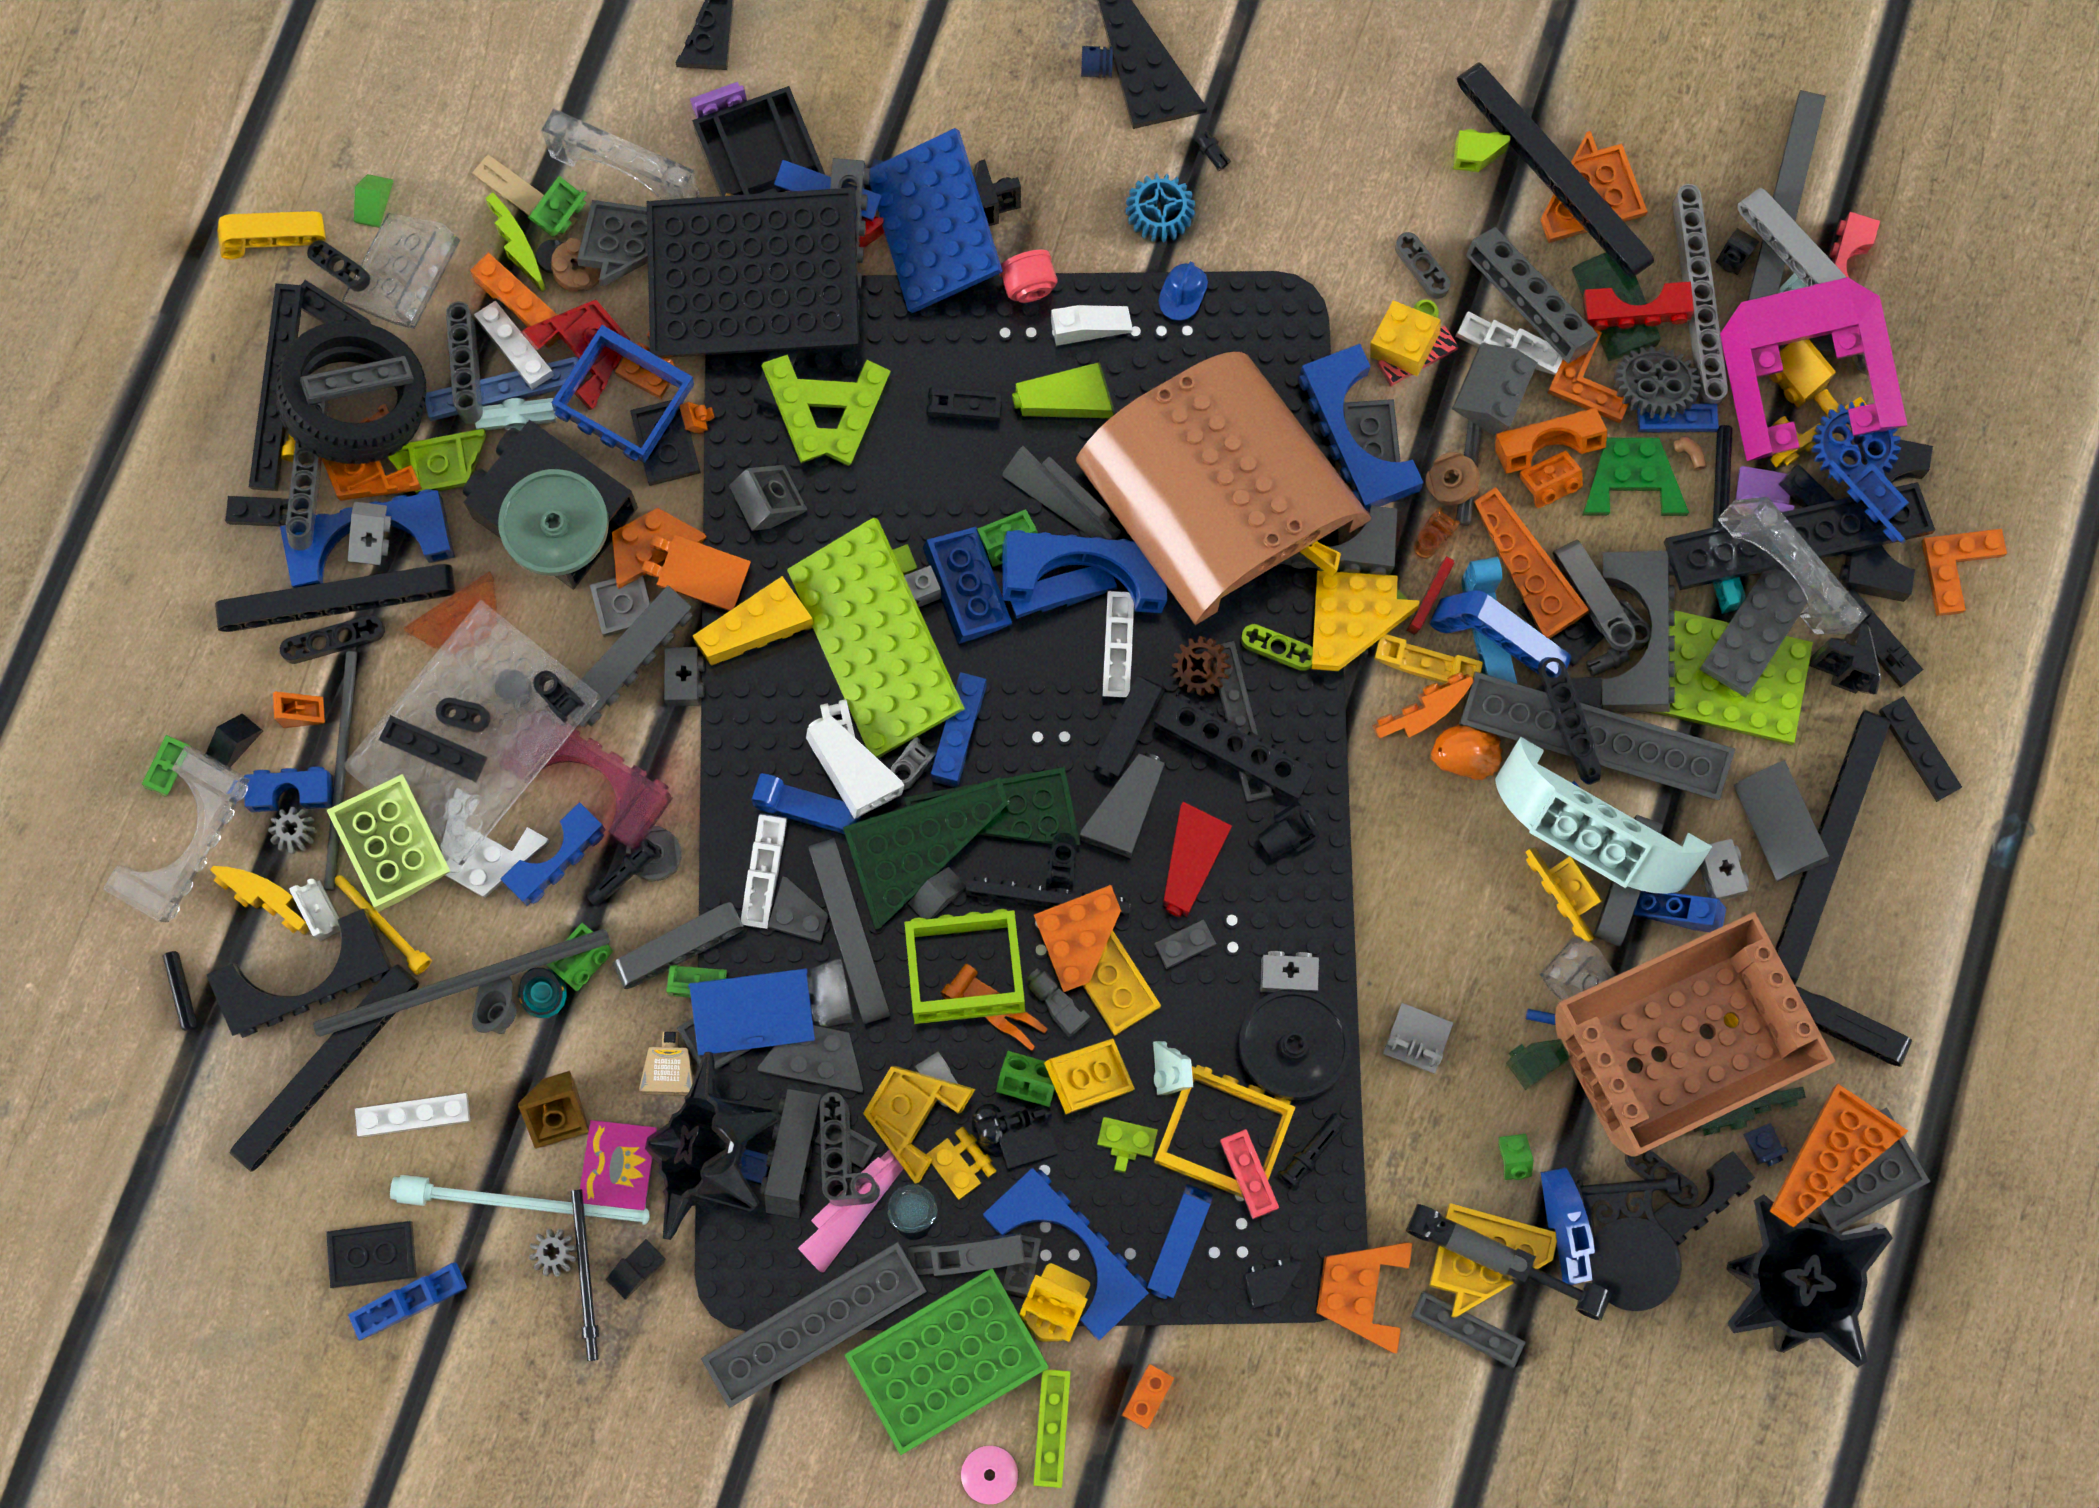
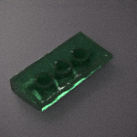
(1604, 273)

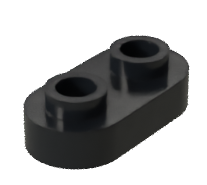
(464, 714)

